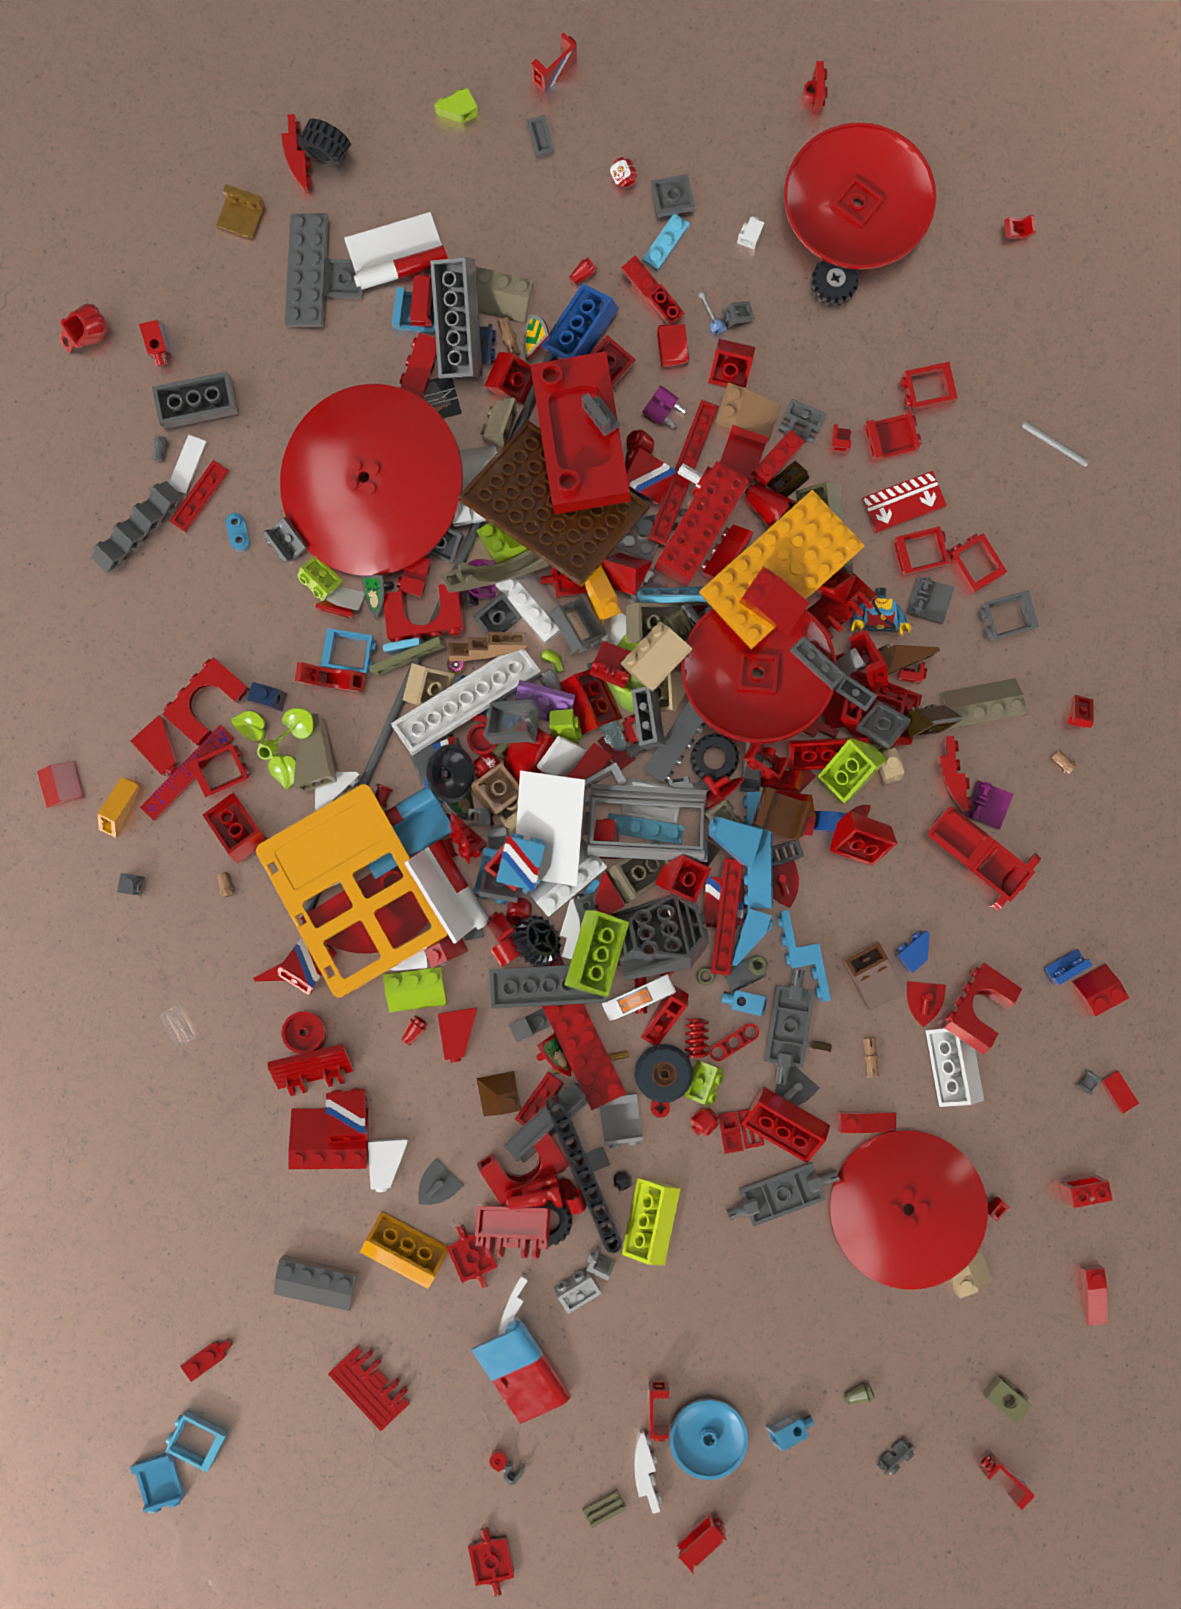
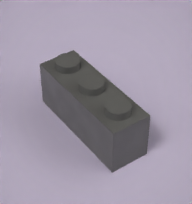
(648, 718)

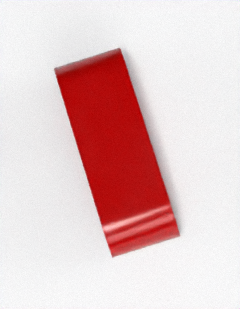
(724, 1042)

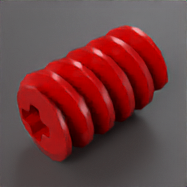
(697, 1037)

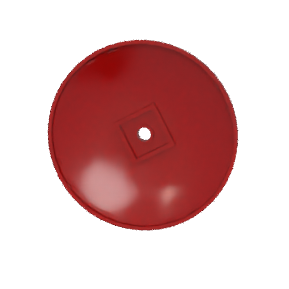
(865, 165)
(750, 708)

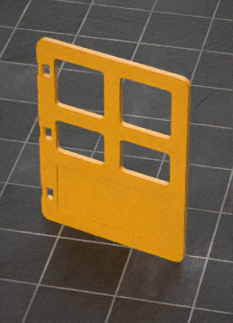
(329, 850)

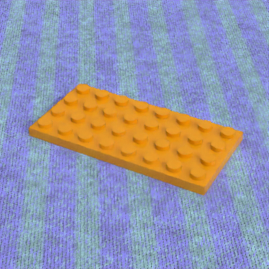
(799, 548)

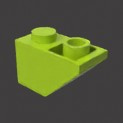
(458, 106)
(565, 725)

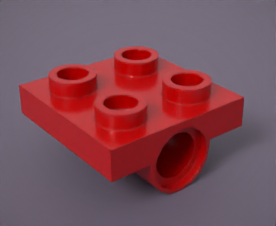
(818, 85)

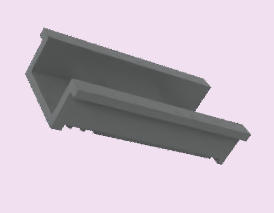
(522, 1143)

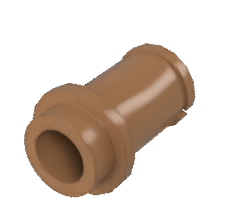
(1065, 762)
(225, 885)

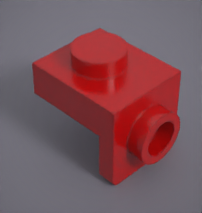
(1020, 227)
(628, 731)

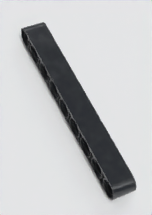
(578, 1168)

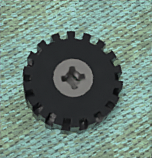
(834, 289)

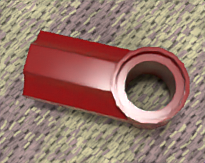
(572, 1196)

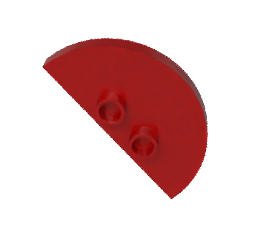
(398, 919)

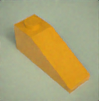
(602, 595)

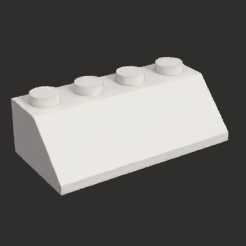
(533, 604)
(552, 895)
(954, 1069)

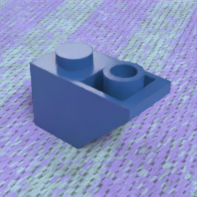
(915, 952)

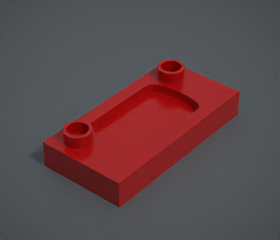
(580, 461)

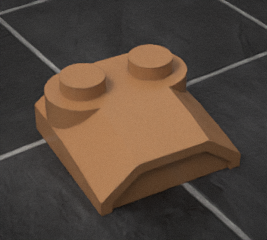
(496, 789)

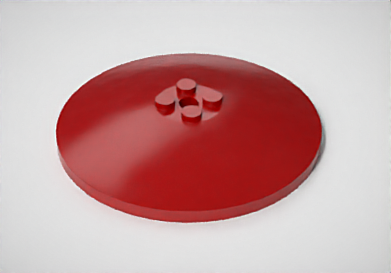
(918, 1247)

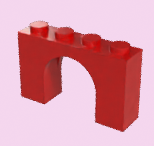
(449, 619)
(180, 710)
(963, 1020)
(550, 1161)

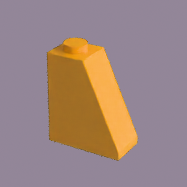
(117, 806)

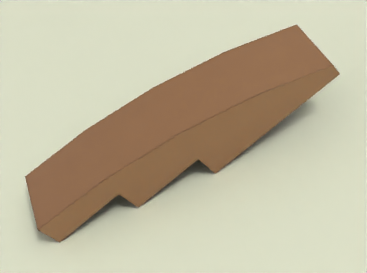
(482, 648)

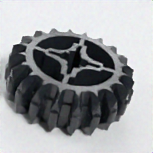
(536, 941)

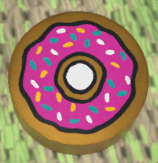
(456, 667)

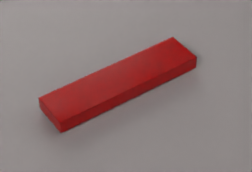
(199, 496)

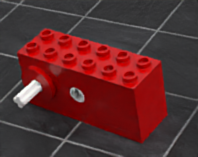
(713, 502)

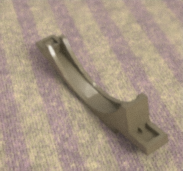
(471, 577)

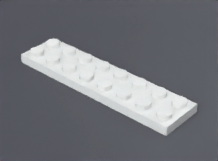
(464, 700)

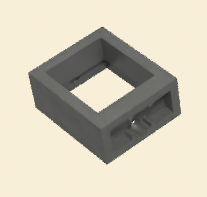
(1027, 610)

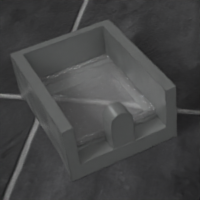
(578, 624)
(512, 722)

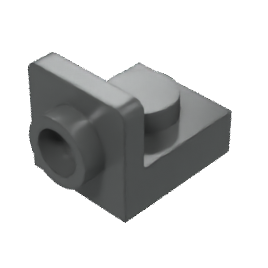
(737, 313)

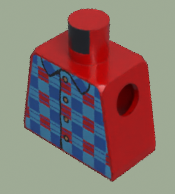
(154, 333)

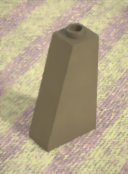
(314, 759)

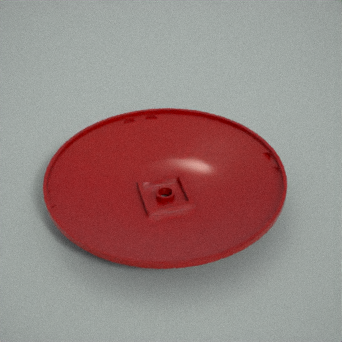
(409, 489)

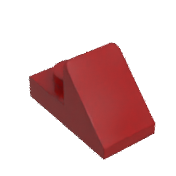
(1082, 712)

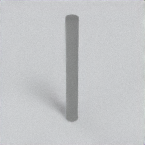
(1055, 443)

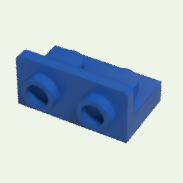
(1067, 967)

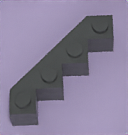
(143, 519)

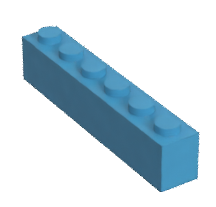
(761, 874)

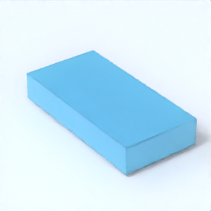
(401, 646)

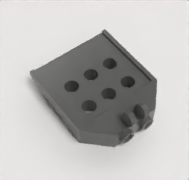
(684, 930)

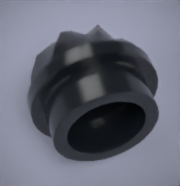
(622, 1181)

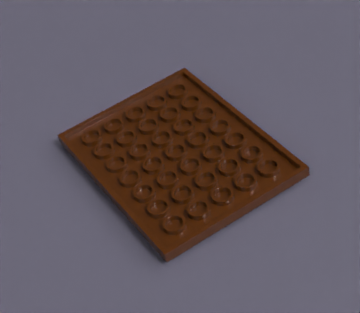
(517, 500)

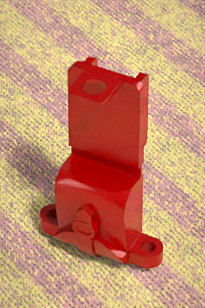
(983, 855)

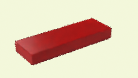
(547, 1088)

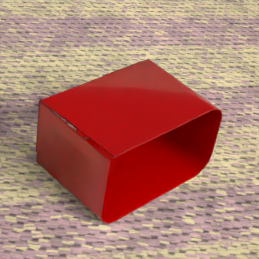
(672, 345)

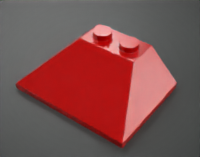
(891, 695)

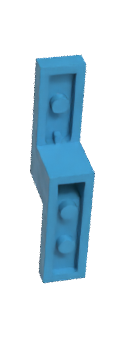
(804, 956)

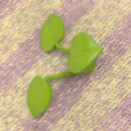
(251, 726)

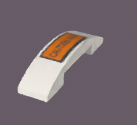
(639, 997)

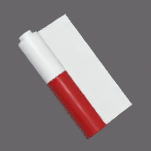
(394, 250)
(447, 891)

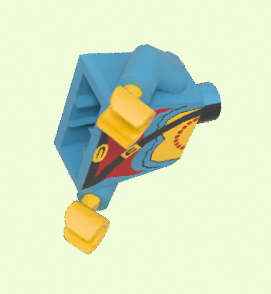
(883, 617)

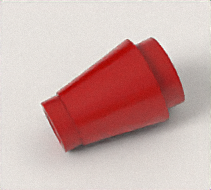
(583, 271)
(413, 1030)

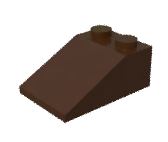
(903, 656)

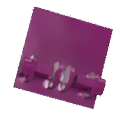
(989, 804)

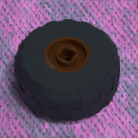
(663, 1073)

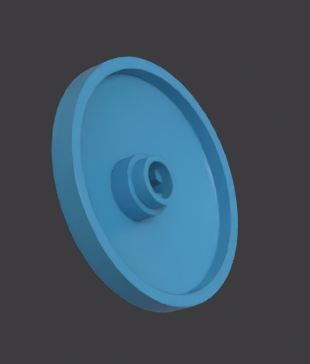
(708, 1439)

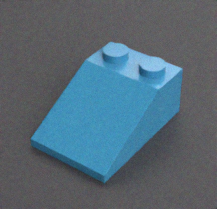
(753, 929)

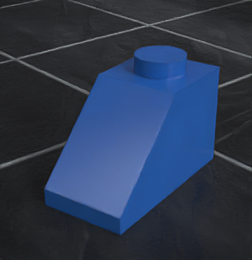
(827, 820)

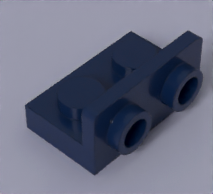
(487, 336)

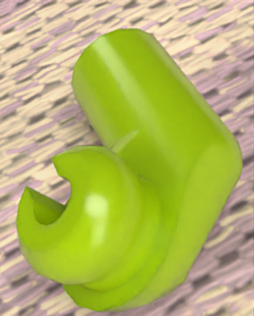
(555, 658)

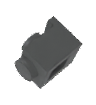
(130, 884)

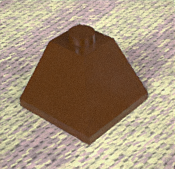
(499, 1094)

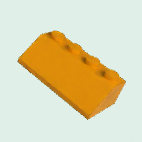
(404, 1250)

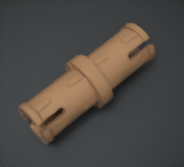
(509, 336)
(871, 1057)

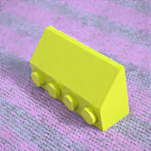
(651, 1221)

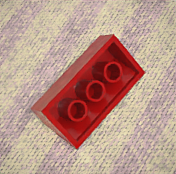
(815, 752)
(786, 1125)

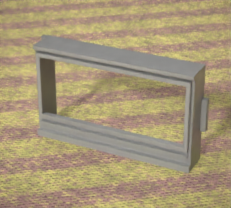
(646, 796)

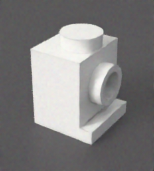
(751, 232)

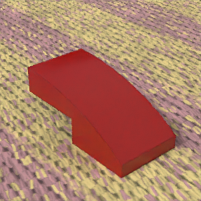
(790, 780)
(730, 1132)

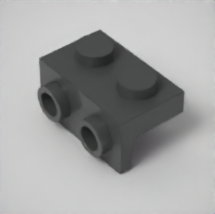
(285, 540)

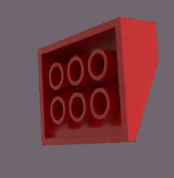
(311, 1148)

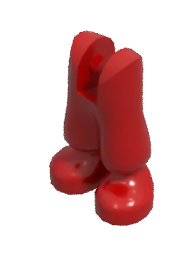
(535, 1193)

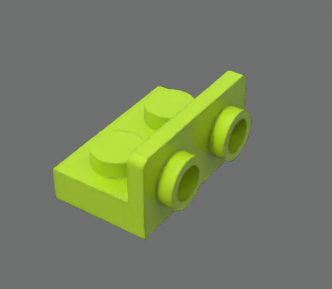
(319, 578)
(705, 1083)

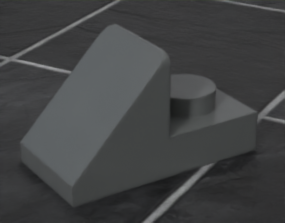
(529, 1025)

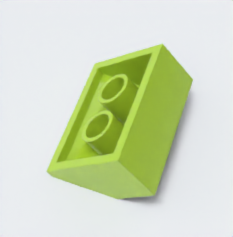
(852, 769)
(415, 989)

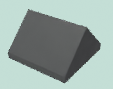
(449, 546)
(497, 615)

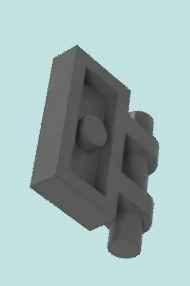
(805, 416)

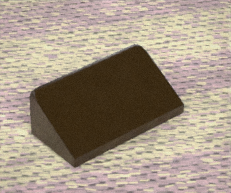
(789, 479)

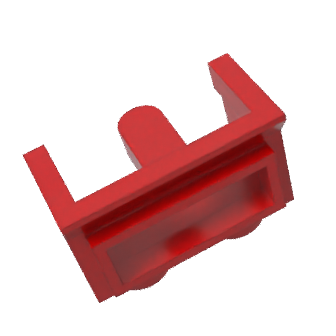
(768, 753)

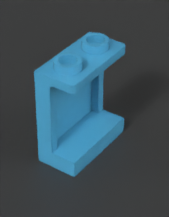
(402, 311)
(158, 1482)

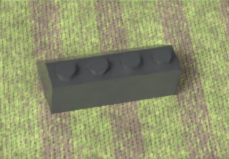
(315, 1283)

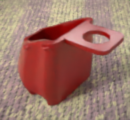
(83, 327)

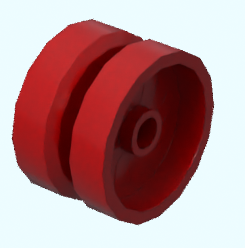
(293, 1030)

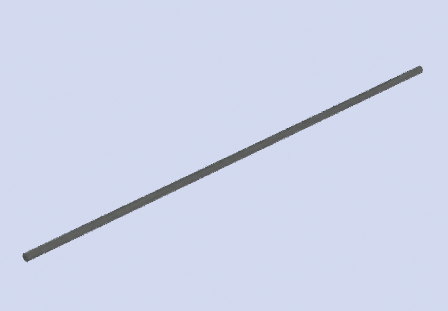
(399, 702)

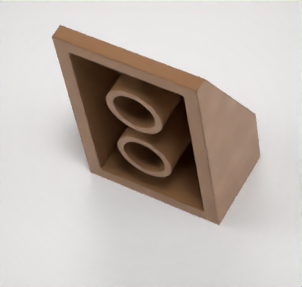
(747, 410)

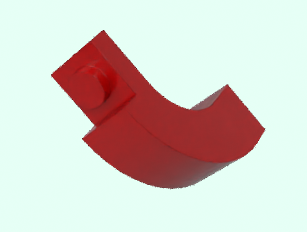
(330, 678)

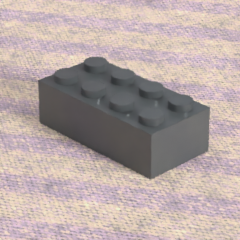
(195, 400)

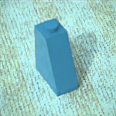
(736, 838)

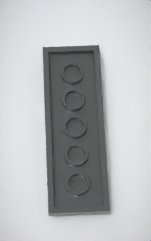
(306, 270)
(535, 988)

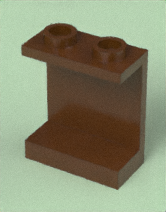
(781, 814)

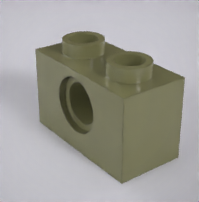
(1016, 1407)

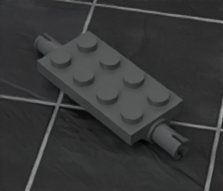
(789, 1026)
(782, 1194)

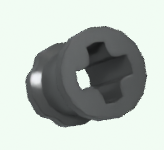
(1089, 1082)

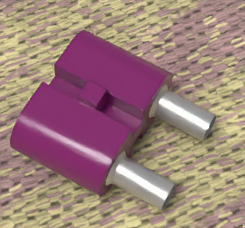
(661, 405)

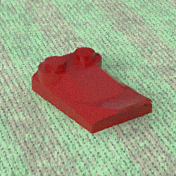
(618, 358)

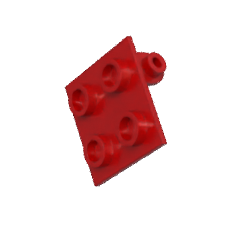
(608, 666)
(462, 836)

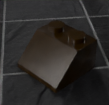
(931, 720)

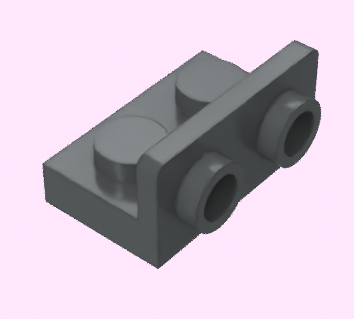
(600, 414)

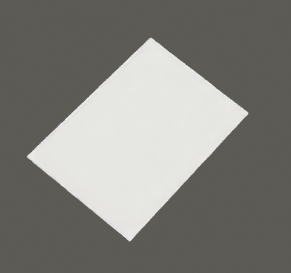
(552, 811)

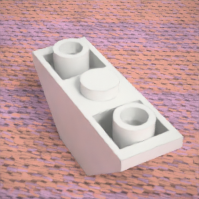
(330, 792)

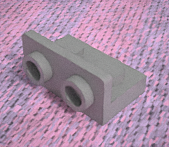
(576, 1290)

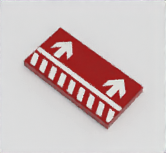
(904, 502)

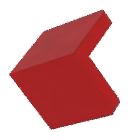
(840, 439)

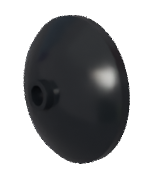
(450, 773)

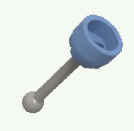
(717, 325)

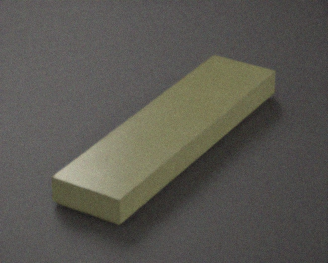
(408, 656)

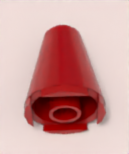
(768, 503)

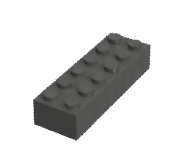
(456, 318)

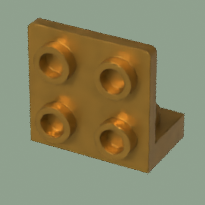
(240, 211)

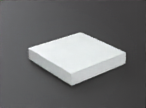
(561, 757)

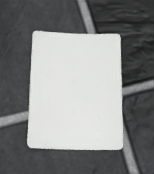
(346, 598)
(615, 629)

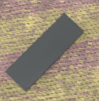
(818, 662)

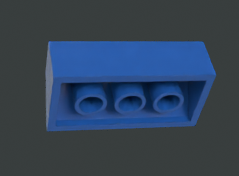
(581, 323)

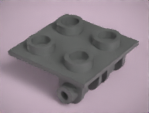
(930, 599)

